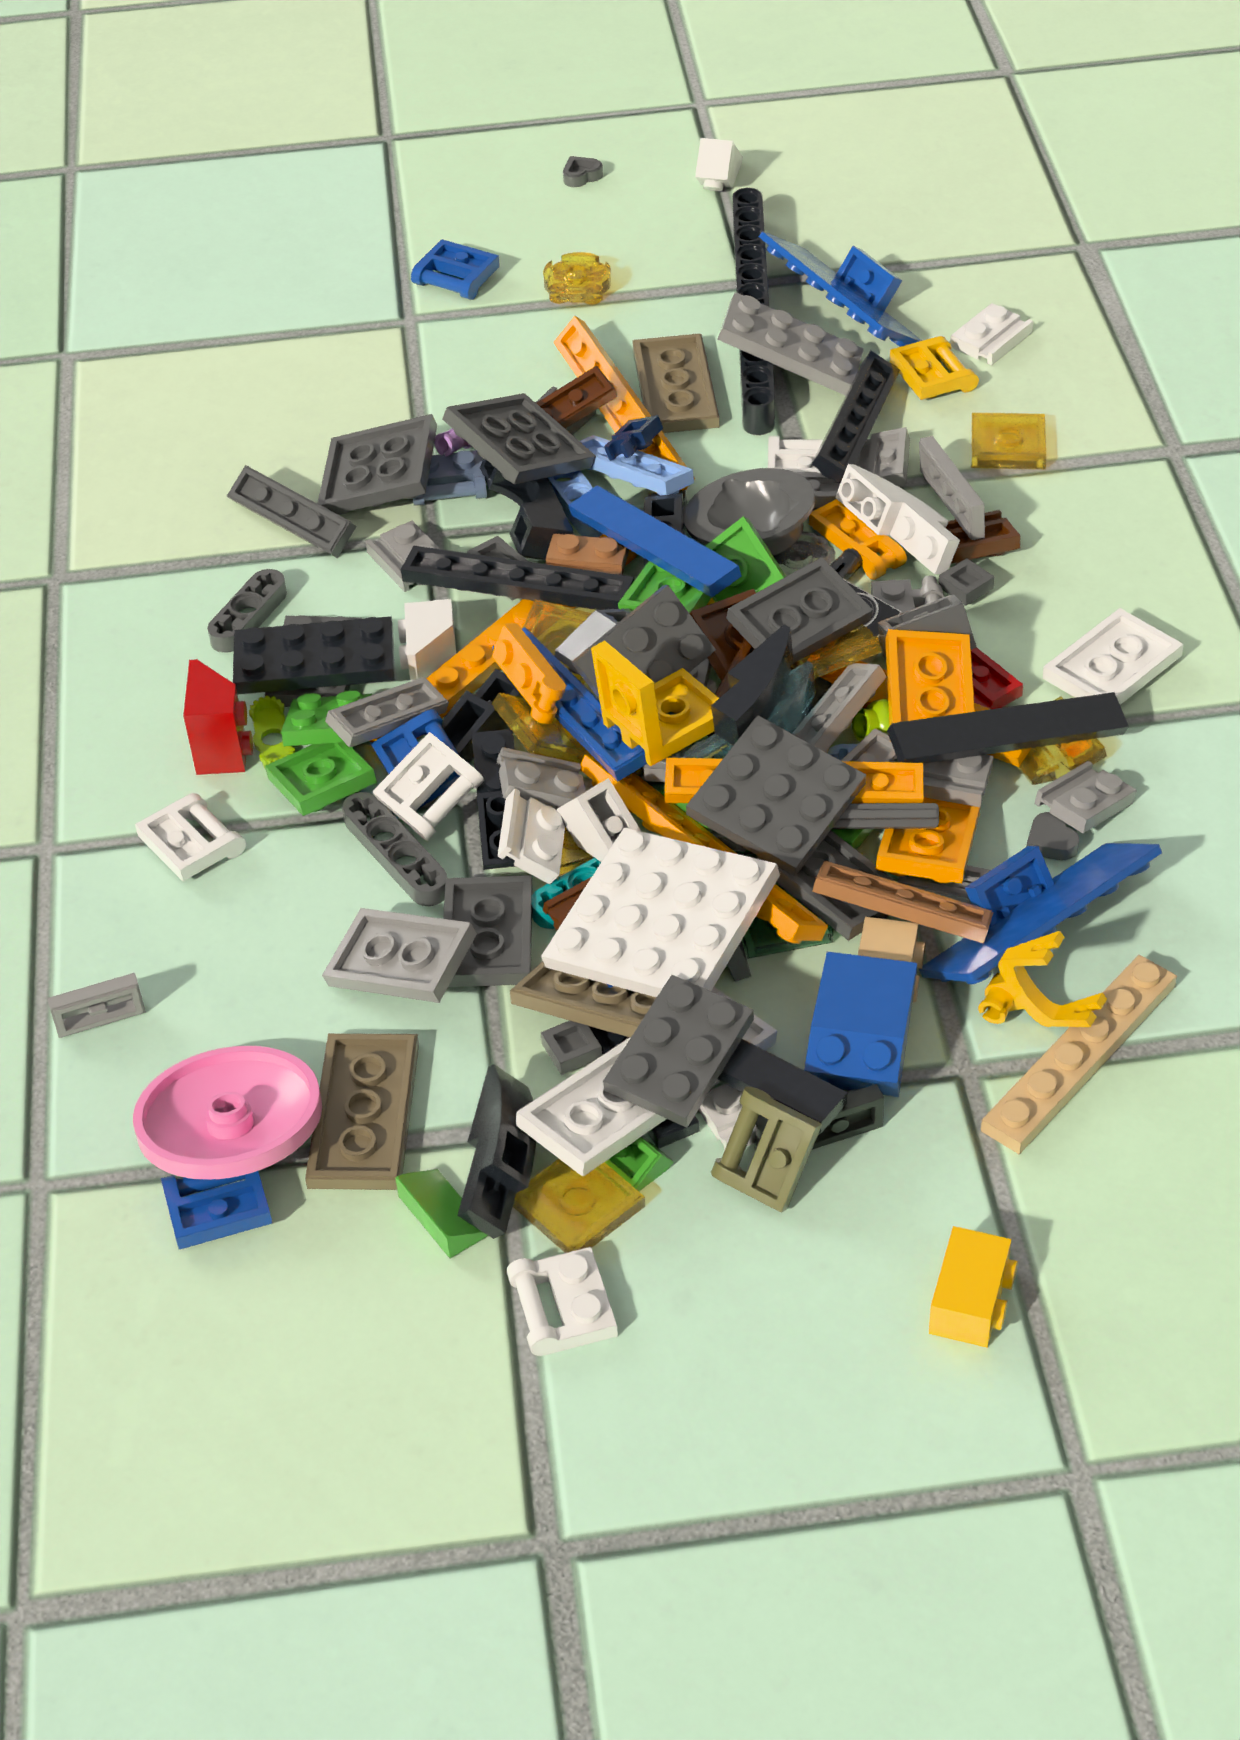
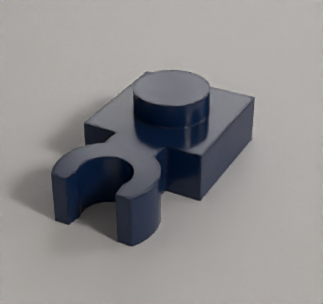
(633, 436)

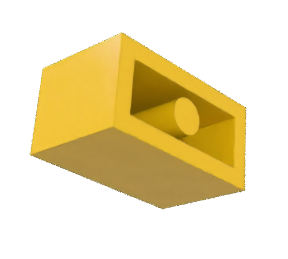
(971, 1286)

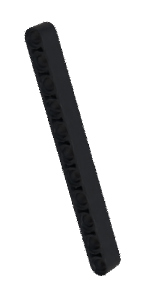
(752, 280)

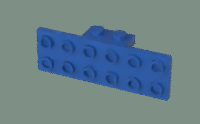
(859, 285)
(1032, 903)

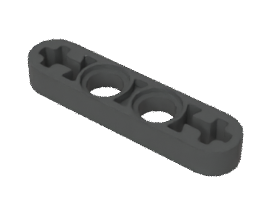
(399, 845)

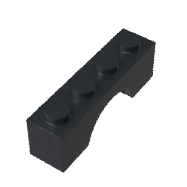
(538, 514)

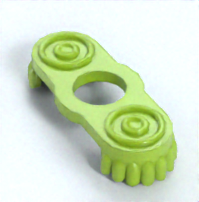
(267, 719)

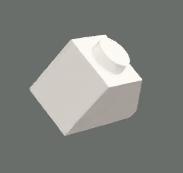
(717, 164)
(597, 818)

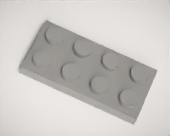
(790, 343)

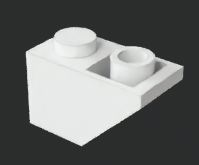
(427, 635)

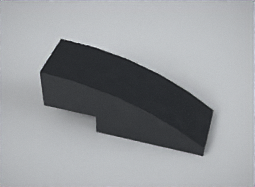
(754, 686)
(477, 714)

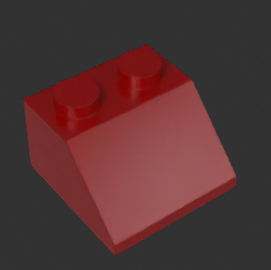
(215, 722)

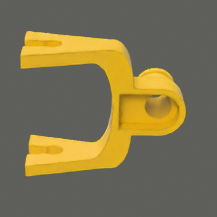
(1015, 990)

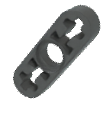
(262, 591)

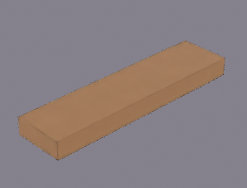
(903, 901)

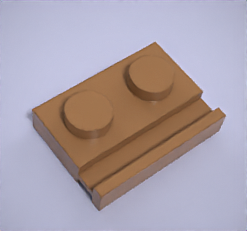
(587, 553)

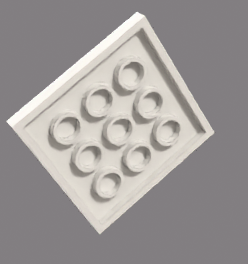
(660, 913)

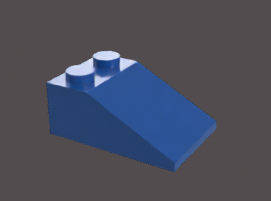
(861, 1022)

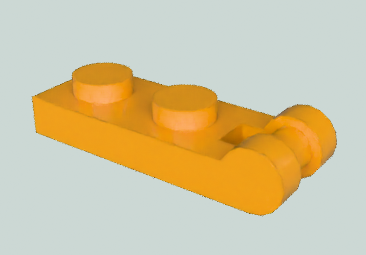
(848, 531)
(529, 672)

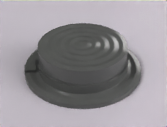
(770, 498)

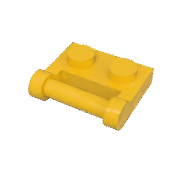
(924, 372)

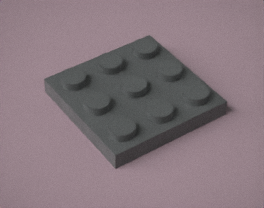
(518, 438)
(378, 465)
(776, 795)

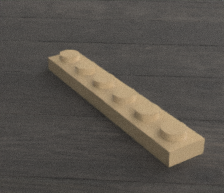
(1077, 1056)

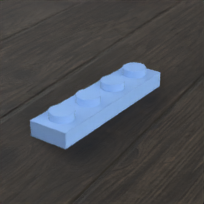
(640, 468)

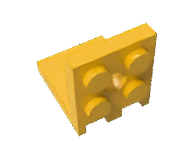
(641, 705)

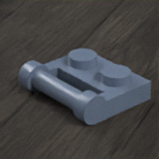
(454, 477)

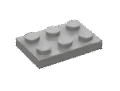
(399, 955)

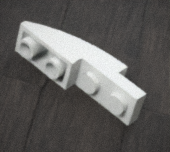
(898, 514)

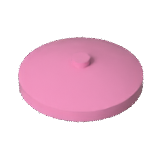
(227, 1112)

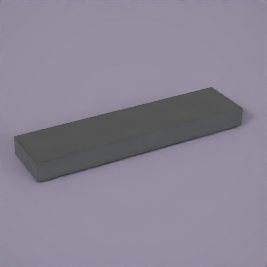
(291, 511)

